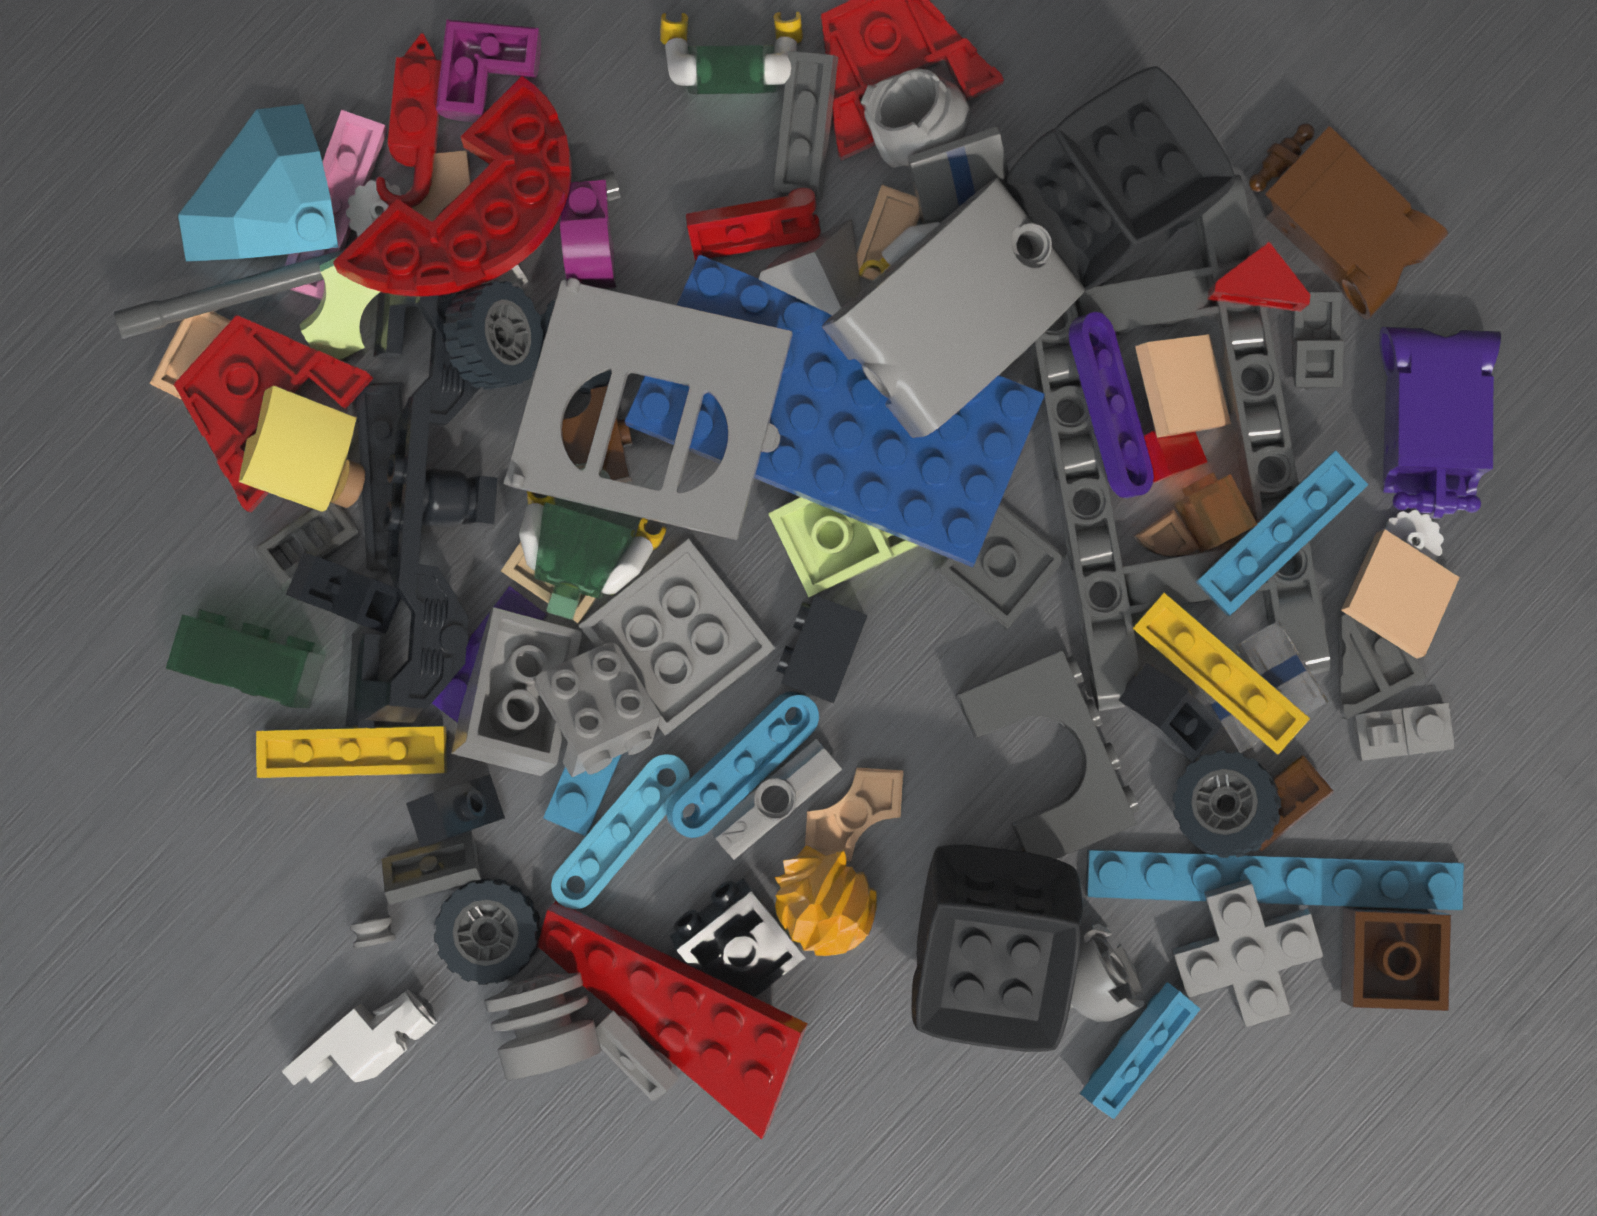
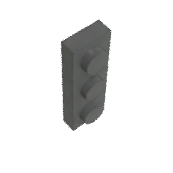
(805, 122)

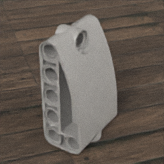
(955, 310)

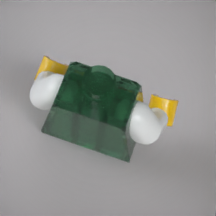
(730, 68)
(581, 552)

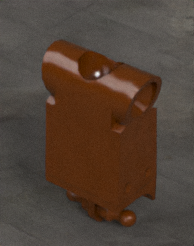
(1344, 216)

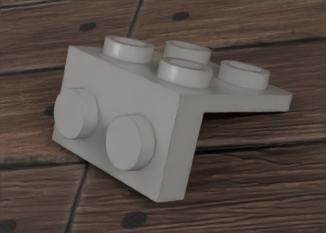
(598, 708)

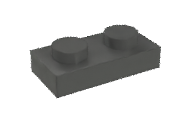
(430, 869)

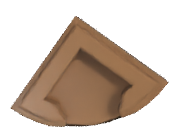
(1167, 537)

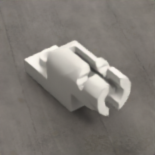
(363, 1042)

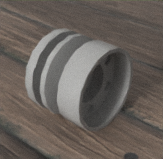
(543, 1025)

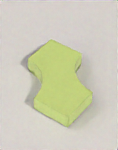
(337, 319)

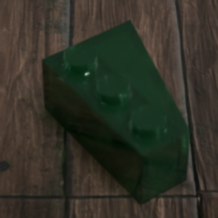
(246, 659)

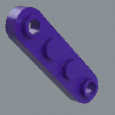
(1111, 405)

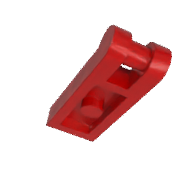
(754, 225)

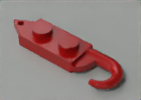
(414, 120)

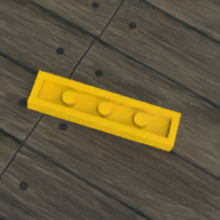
(1221, 673)
(351, 752)

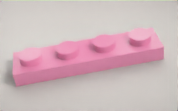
(346, 166)

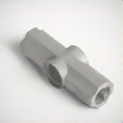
(800, 779)

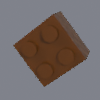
(1395, 959)

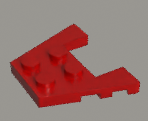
(886, 40)
(229, 383)

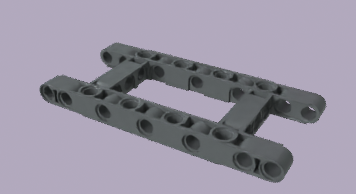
(1262, 430)

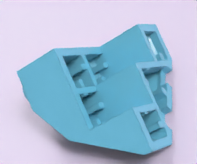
(262, 194)

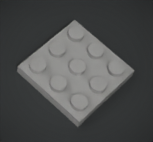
(680, 634)

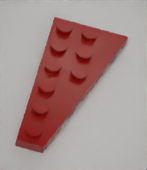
(705, 1027)

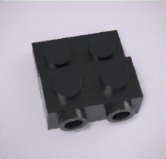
(736, 940)

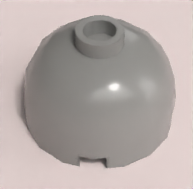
(1104, 979)

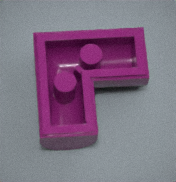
(472, 53)

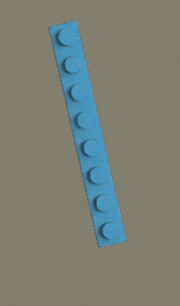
(1277, 879)

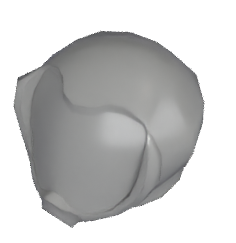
(914, 114)

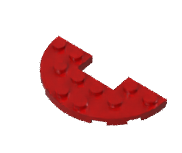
(490, 222)

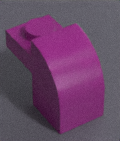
(587, 235)

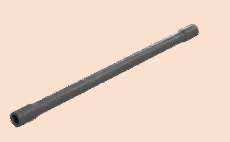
(158, 314)

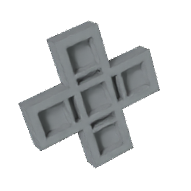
(1247, 952)

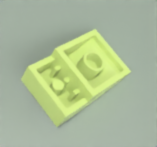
(830, 545)

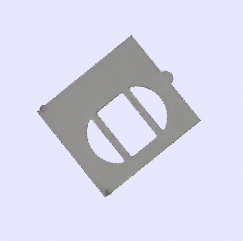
(629, 334)

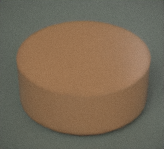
(349, 484)

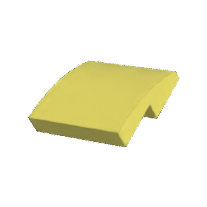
(297, 449)

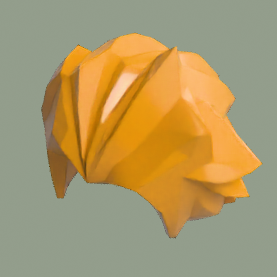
(824, 902)

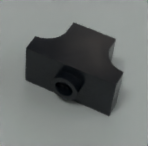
(455, 810)

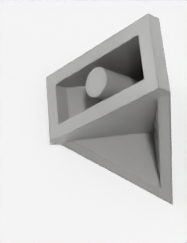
(819, 270)

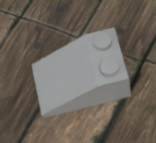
(502, 711)

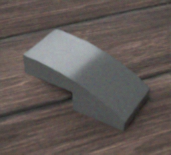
(1317, 341)

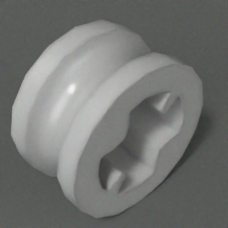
(372, 932)

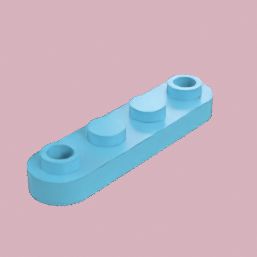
(619, 832)

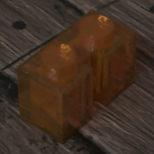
(1214, 511)

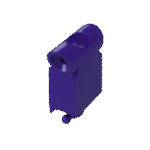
(1437, 417)

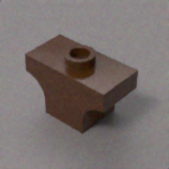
(579, 435)

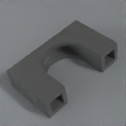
(1097, 802)

